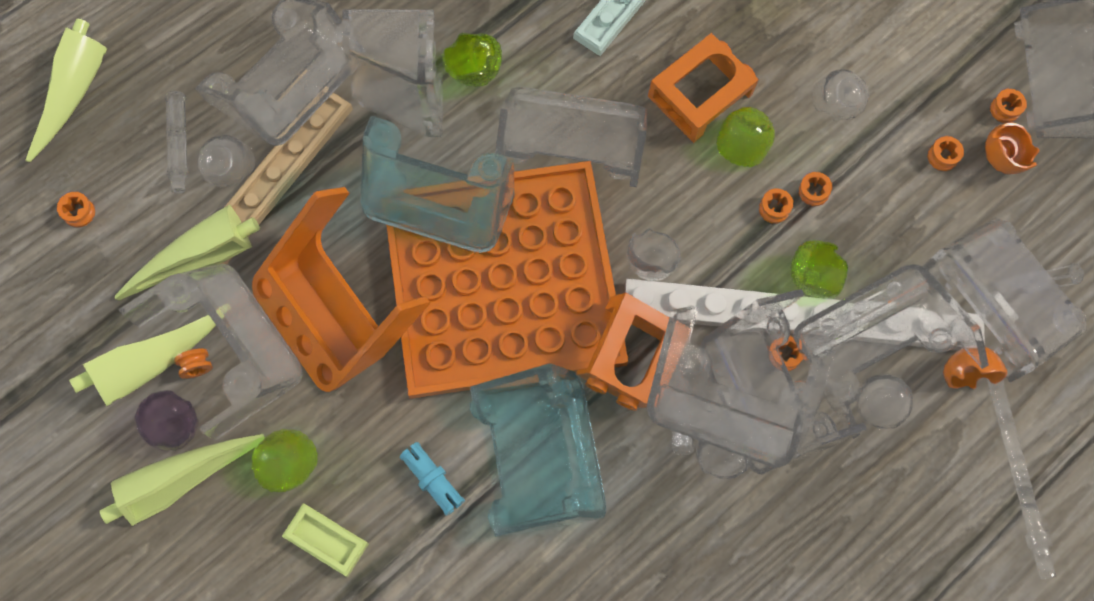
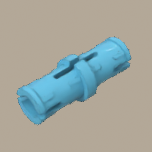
(432, 478)

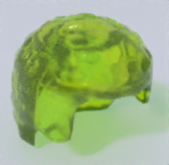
(473, 59)
(745, 137)
(818, 269)
(284, 460)

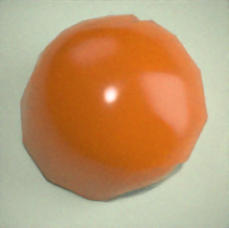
(1010, 149)
(963, 370)

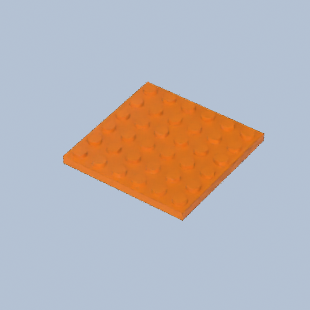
(520, 303)

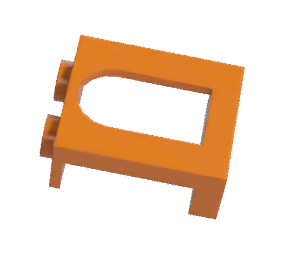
(679, 109)
(601, 374)

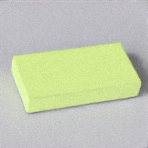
(325, 540)

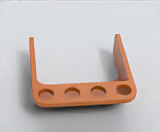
(316, 305)

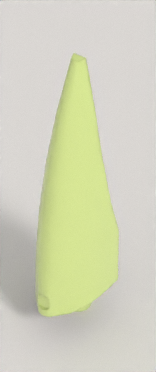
(71, 75)
(203, 245)
(137, 363)
(165, 481)

